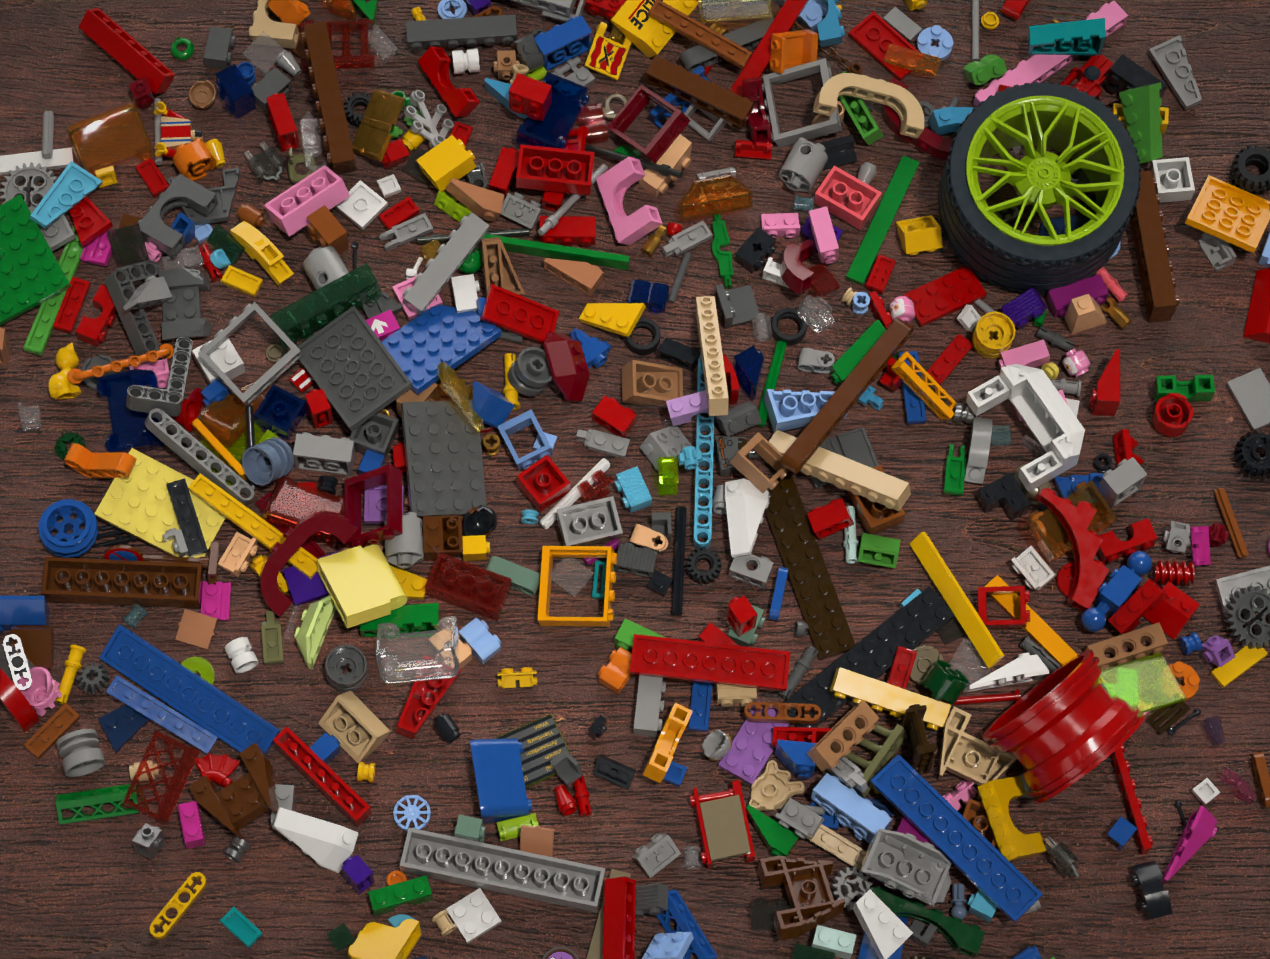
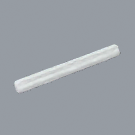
(573, 494)

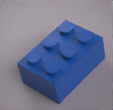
(564, 42)

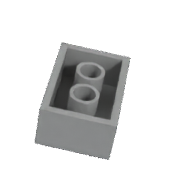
(324, 454)
(589, 522)

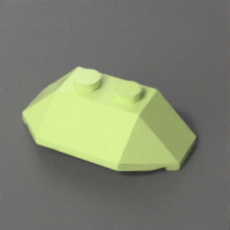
(314, 629)

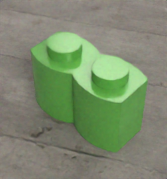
(985, 69)

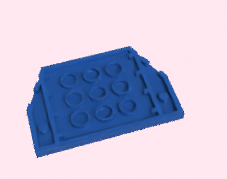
(438, 337)

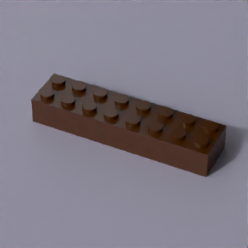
(329, 103)
(1153, 253)
(122, 582)

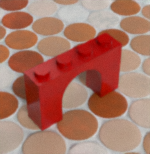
(506, 171)

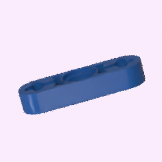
(778, 593)

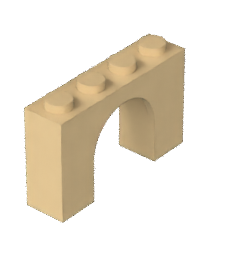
(285, 33)

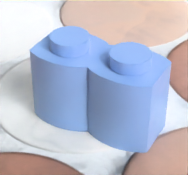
(480, 640)

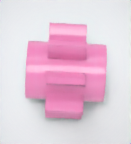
(153, 253)

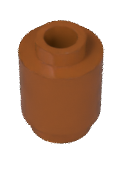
(251, 215)

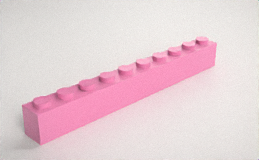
(1041, 67)

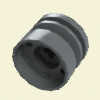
(346, 657)

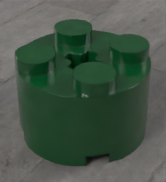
(945, 682)

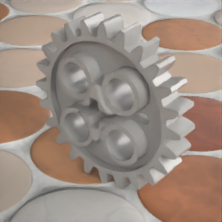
(12, 189)

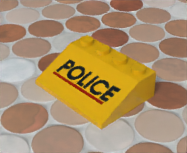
(643, 30)

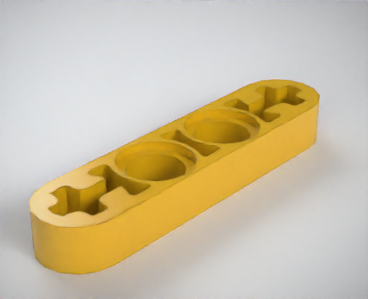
(181, 908)

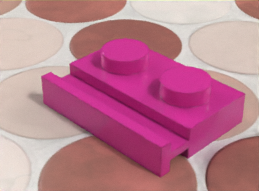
(97, 251)
(216, 600)

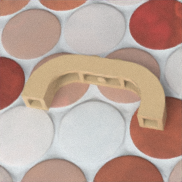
(876, 91)

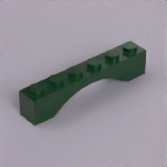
(962, 937)

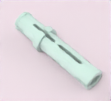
(851, 542)

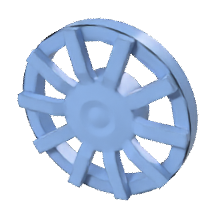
(412, 812)

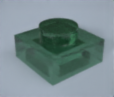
(340, 937)

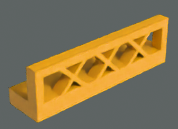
(921, 387)

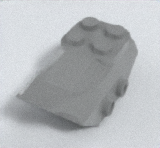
(908, 866)

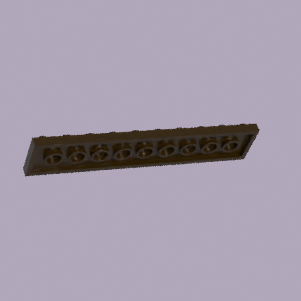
(807, 571)

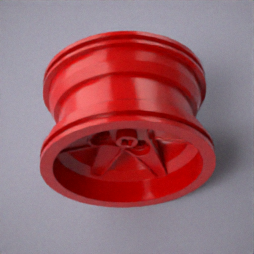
(1064, 727)

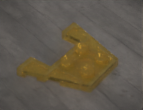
(459, 393)

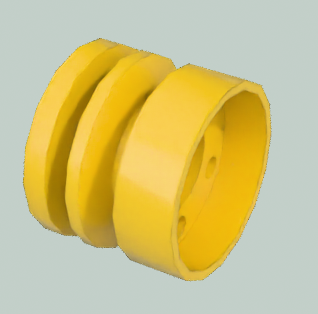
(996, 325)

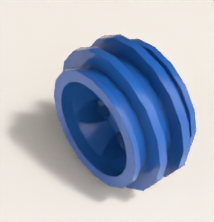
(79, 540)

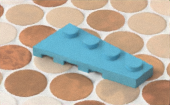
(65, 193)

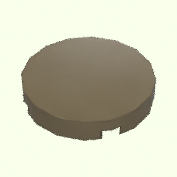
(924, 660)

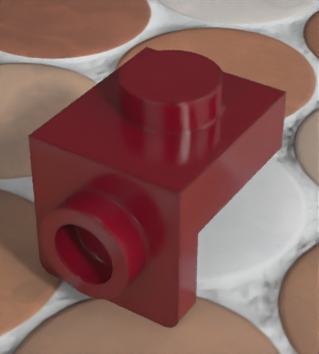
(141, 93)

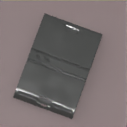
(851, 445)

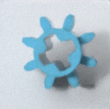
(690, 457)

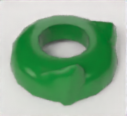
(182, 55)

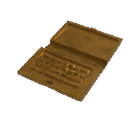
(376, 124)

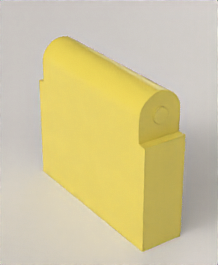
(361, 584)

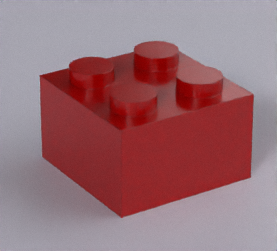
(530, 97)
(543, 483)

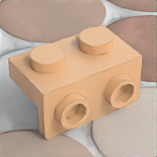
(238, 553)

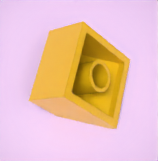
(919, 235)

